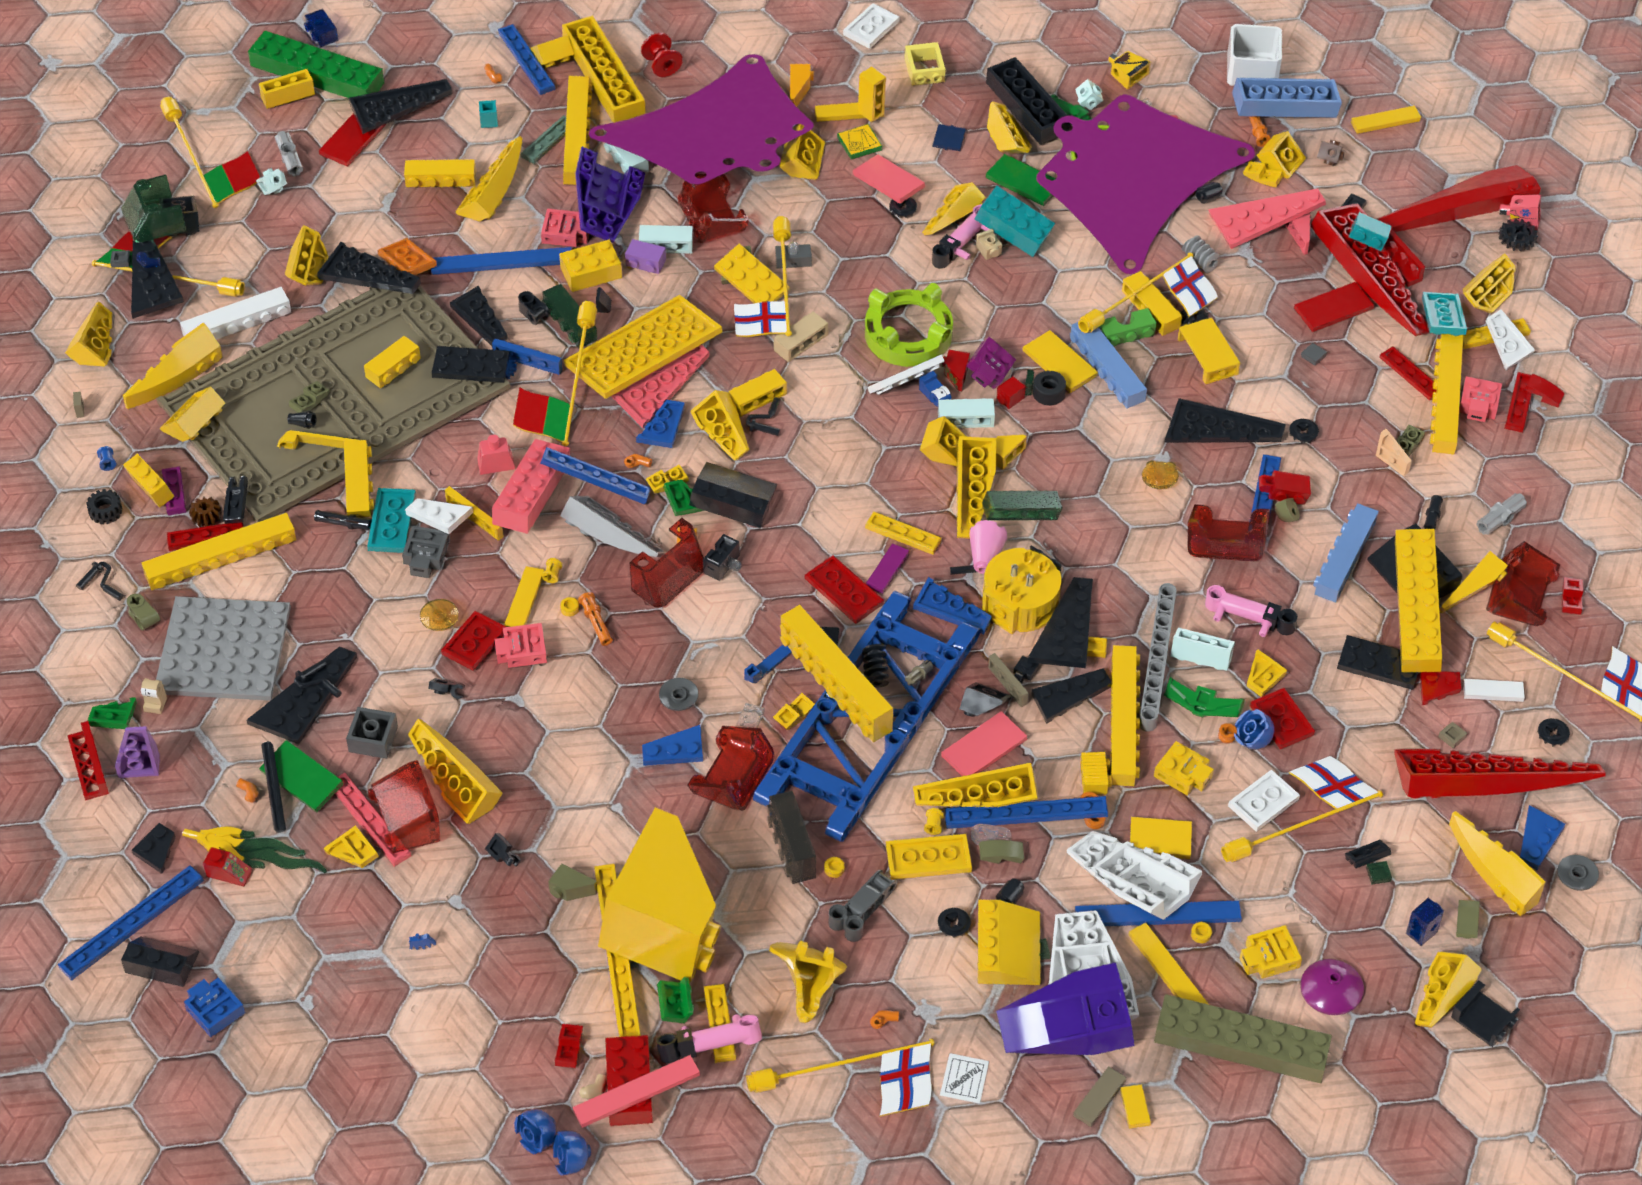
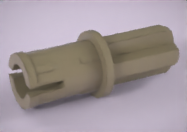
(919, 672)

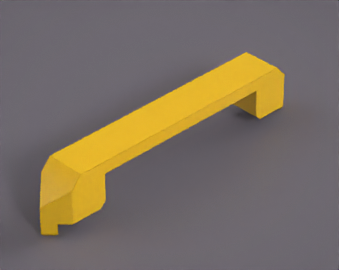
(291, 439)

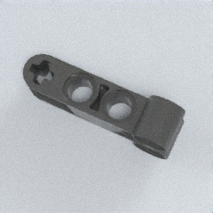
(861, 906)

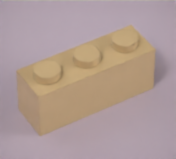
(804, 335)

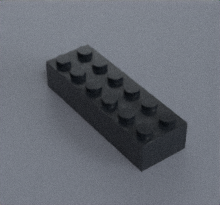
(1026, 99)

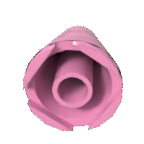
(986, 542)

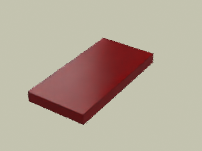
(348, 142)
(1333, 306)
(844, 589)

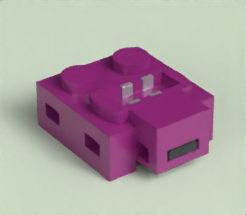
(990, 363)

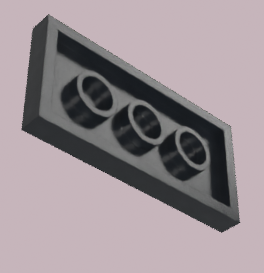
(470, 364)
(1375, 662)

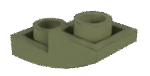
(311, 397)
(1410, 439)
(996, 850)
(1467, 919)

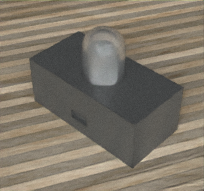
(795, 255)

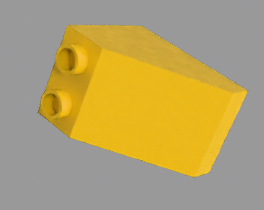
(661, 904)

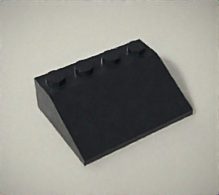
(732, 494)
(1385, 563)

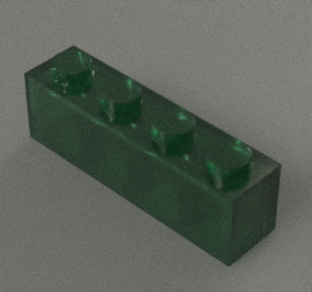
(565, 312)
(1022, 505)

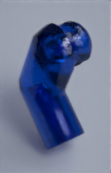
(147, 262)

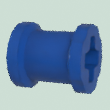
(105, 455)

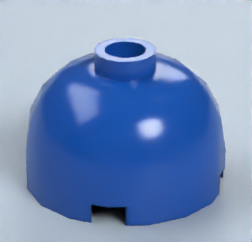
(1254, 729)
(536, 1130)
(571, 1152)

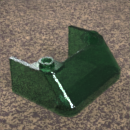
(143, 214)

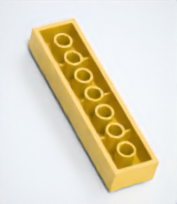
(605, 70)
(1418, 600)
(836, 674)

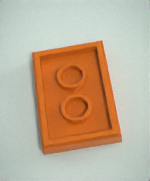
(407, 257)

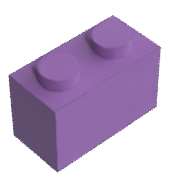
(645, 256)

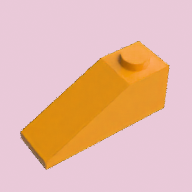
(799, 81)

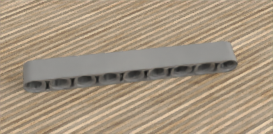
(1157, 657)

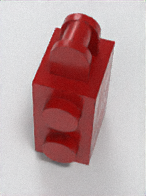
(1285, 486)

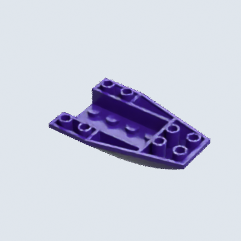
(605, 195)
(1070, 1016)

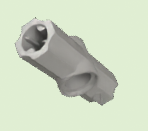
(288, 153)
(1501, 514)

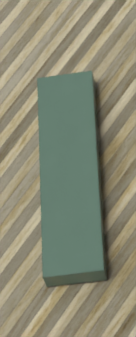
(546, 141)

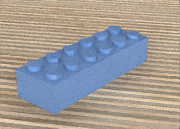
(1286, 97)

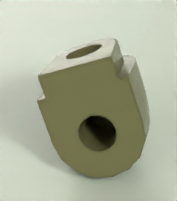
(1287, 510)

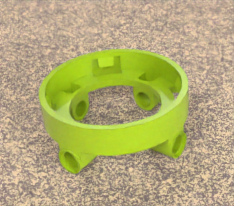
(886, 342)

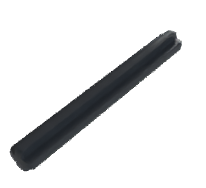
(273, 787)

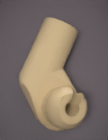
(593, 1090)

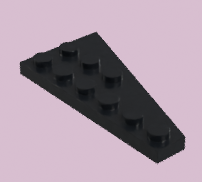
(385, 106)
(152, 286)
(1212, 424)
(1067, 631)
(297, 708)

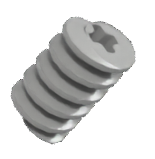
(1203, 254)

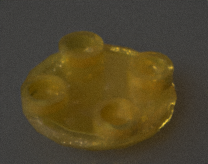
(1160, 474)

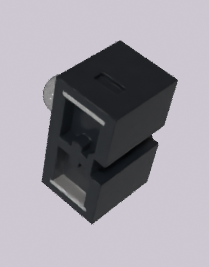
(723, 558)

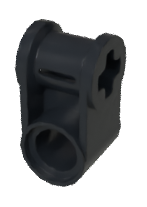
(532, 307)

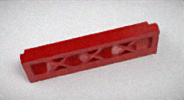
(1406, 266)
(93, 758)

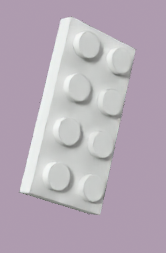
(906, 375)

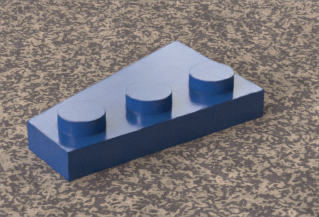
(664, 426)
(675, 748)
(1539, 836)

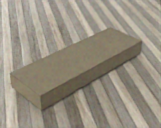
(1008, 680)
(1099, 1096)

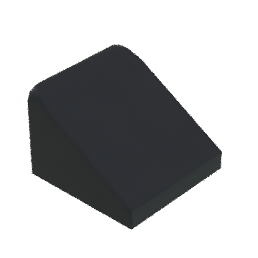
(603, 301)

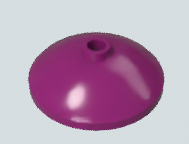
(1328, 995)

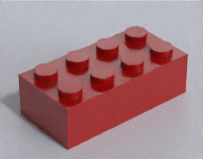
(626, 1061)

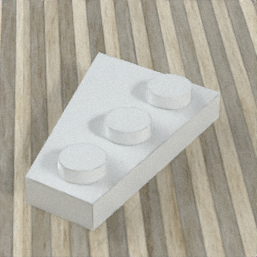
(1508, 339)
(439, 514)

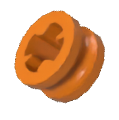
(1224, 728)

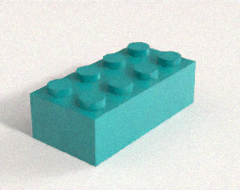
(1014, 221)

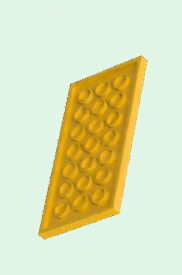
(643, 346)

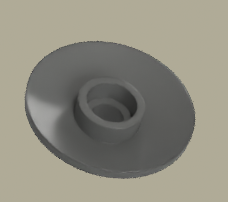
(677, 688)
(1579, 866)

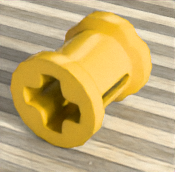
(552, 570)
(933, 823)

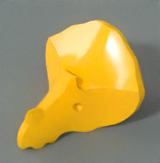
(810, 972)

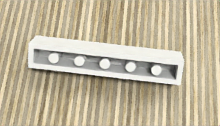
(242, 314)

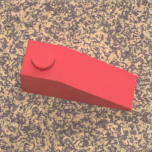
(1300, 231)

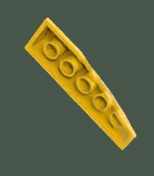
(488, 194)
(186, 361)
(974, 478)
(460, 780)
(982, 789)
(1501, 870)

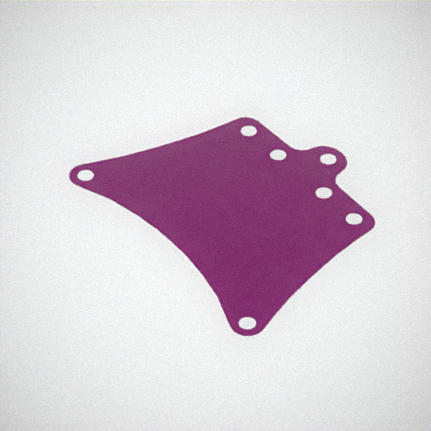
(714, 124)
(1134, 173)

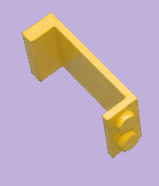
(1210, 350)

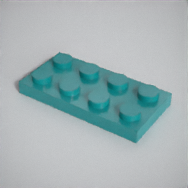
(1444, 313)
(389, 522)

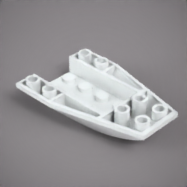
(1084, 943)

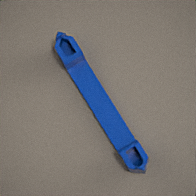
(756, 673)

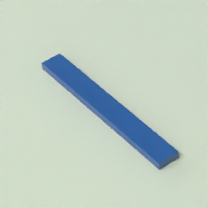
(498, 260)
(1027, 812)
(1186, 914)
(130, 922)

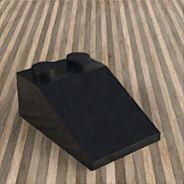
(189, 212)

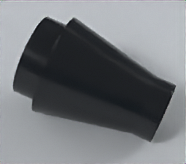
(303, 419)

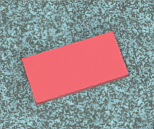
(888, 178)
(984, 745)

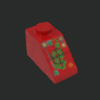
(956, 367)
(226, 867)

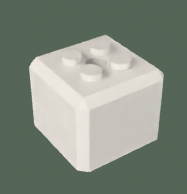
(1254, 52)

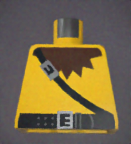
(1129, 68)

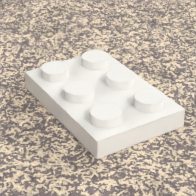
(871, 25)
(1263, 800)

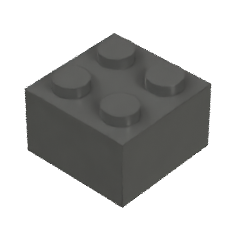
(372, 732)

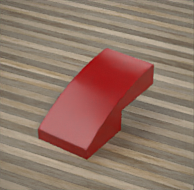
(1550, 393)
(1572, 595)
(569, 1045)

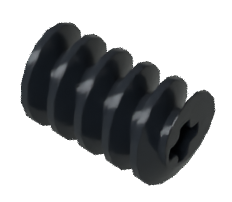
(873, 664)

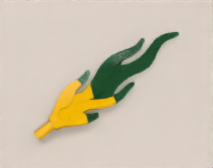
(256, 848)

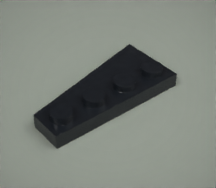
(477, 313)
(1062, 695)

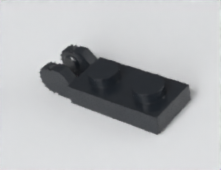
(235, 500)

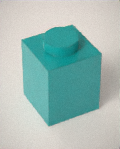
(488, 114)

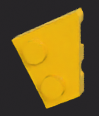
(1264, 674)
(352, 848)

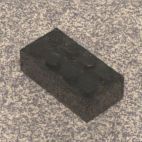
(791, 837)

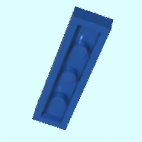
(530, 357)

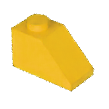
(1009, 448)

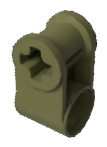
(141, 611)

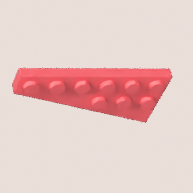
(1254, 218)
(648, 394)

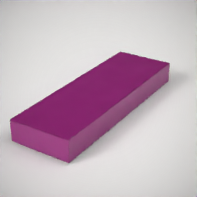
(173, 479)
(887, 568)

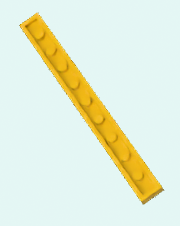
(618, 966)

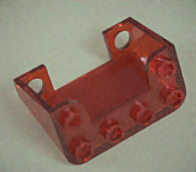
(708, 210)
(673, 572)

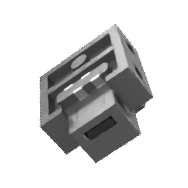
(425, 550)

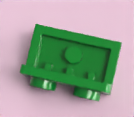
(675, 1000)

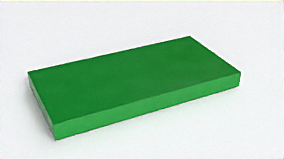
(1019, 179)
(304, 777)

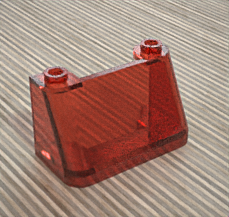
(1227, 538)
(1524, 585)
(737, 769)
(406, 808)

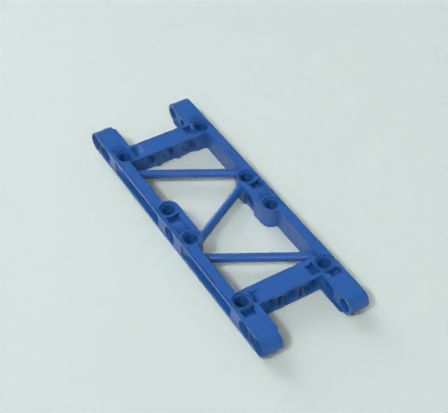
(887, 630)

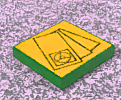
(859, 141)

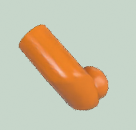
(491, 74)
(636, 460)
(249, 788)
(883, 1017)

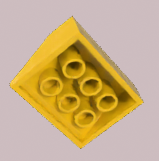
(1008, 944)

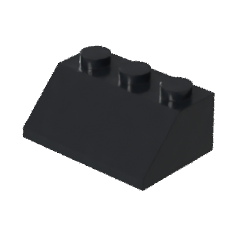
(159, 960)

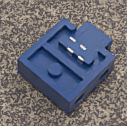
(213, 1006)

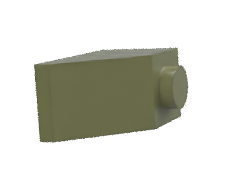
(571, 884)

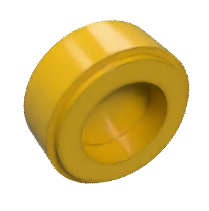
(569, 606)
(834, 867)
(1201, 932)

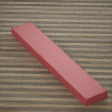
(368, 818)
(636, 1091)

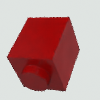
(1010, 392)

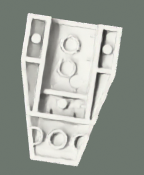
(1137, 875)

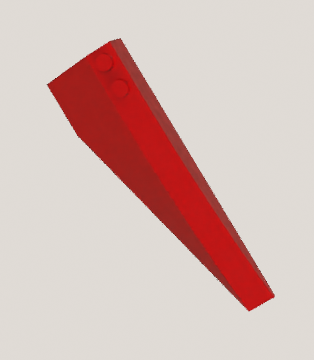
(1466, 199)
(1368, 266)
(1453, 774)

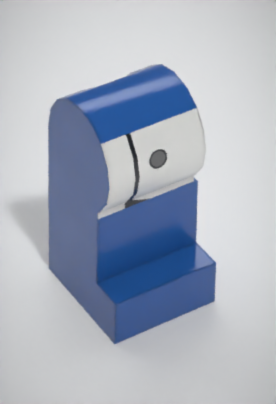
(933, 389)

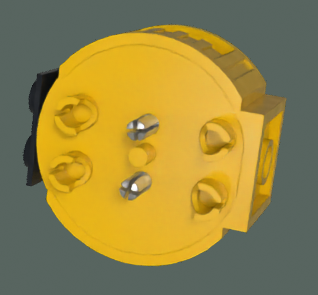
(1021, 589)

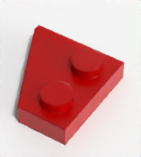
(1439, 685)

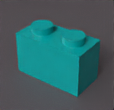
(1370, 231)

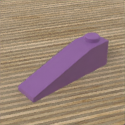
(137, 754)

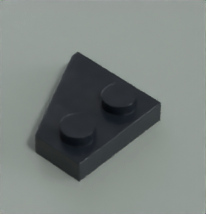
(155, 847)

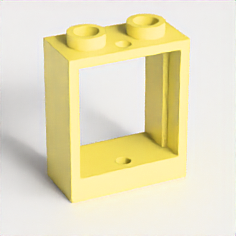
(924, 52)

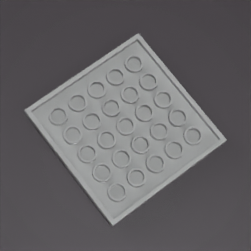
(223, 648)

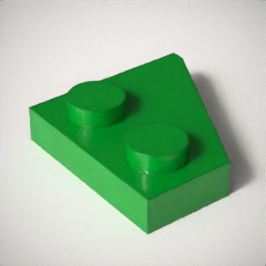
(679, 497)
(112, 714)

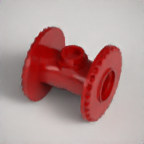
(665, 60)

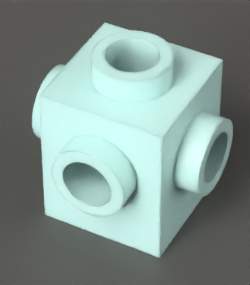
(1089, 94)
(272, 181)

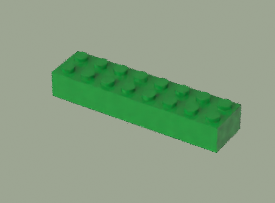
(327, 69)

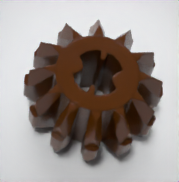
(205, 511)

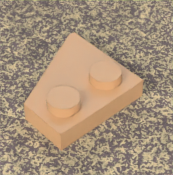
(1392, 453)

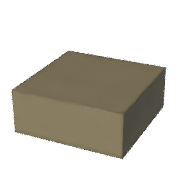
(78, 404)
(1452, 735)

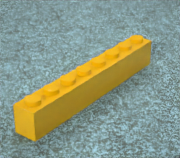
(576, 124)
(1447, 394)
(218, 551)
(1123, 715)

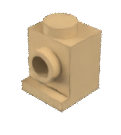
(988, 244)

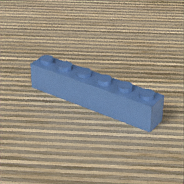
(1110, 366)
(1346, 552)

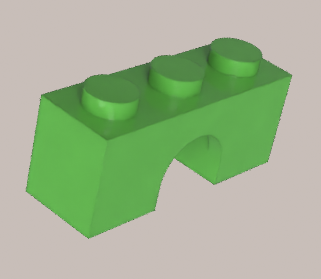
(1141, 326)

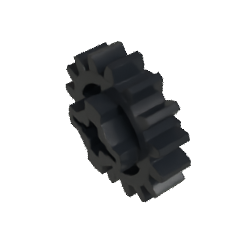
(1518, 234)

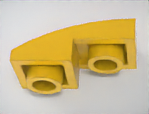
(658, 479)

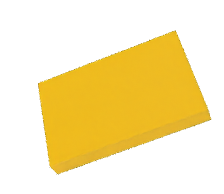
(1162, 836)

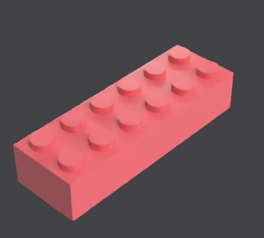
(527, 489)

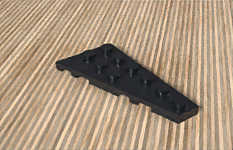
(363, 269)

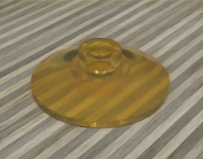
(438, 609)

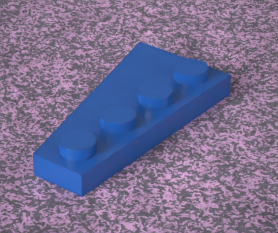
(940, 603)

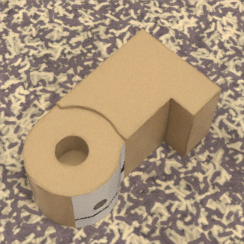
(154, 695)

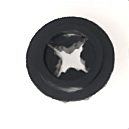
(911, 207)
(1201, 315)
(1302, 425)
(1551, 725)
(950, 915)

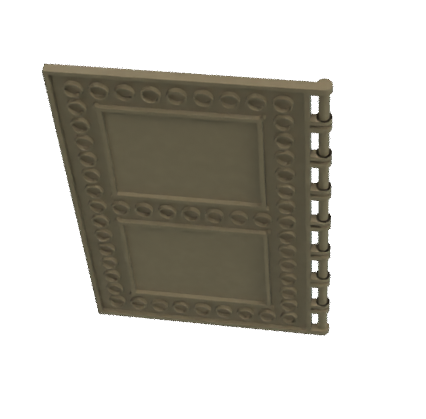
(333, 352)

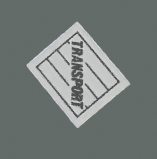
(964, 1078)

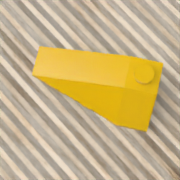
(957, 204)
(93, 338)
(720, 419)
(1484, 575)
(1449, 981)

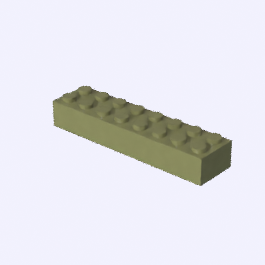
(1243, 1038)

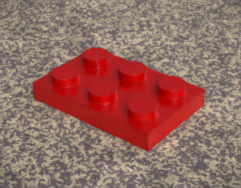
(473, 640)
(1288, 720)

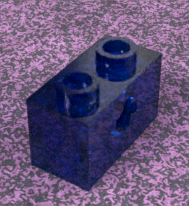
(321, 28)
(1424, 921)

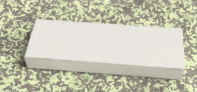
(1493, 690)

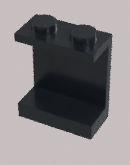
(1484, 1016)

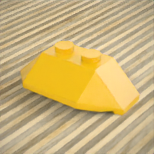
(1006, 130)
(306, 257)
(1491, 285)

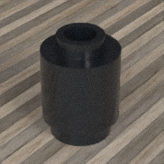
(1209, 192)
(1011, 891)

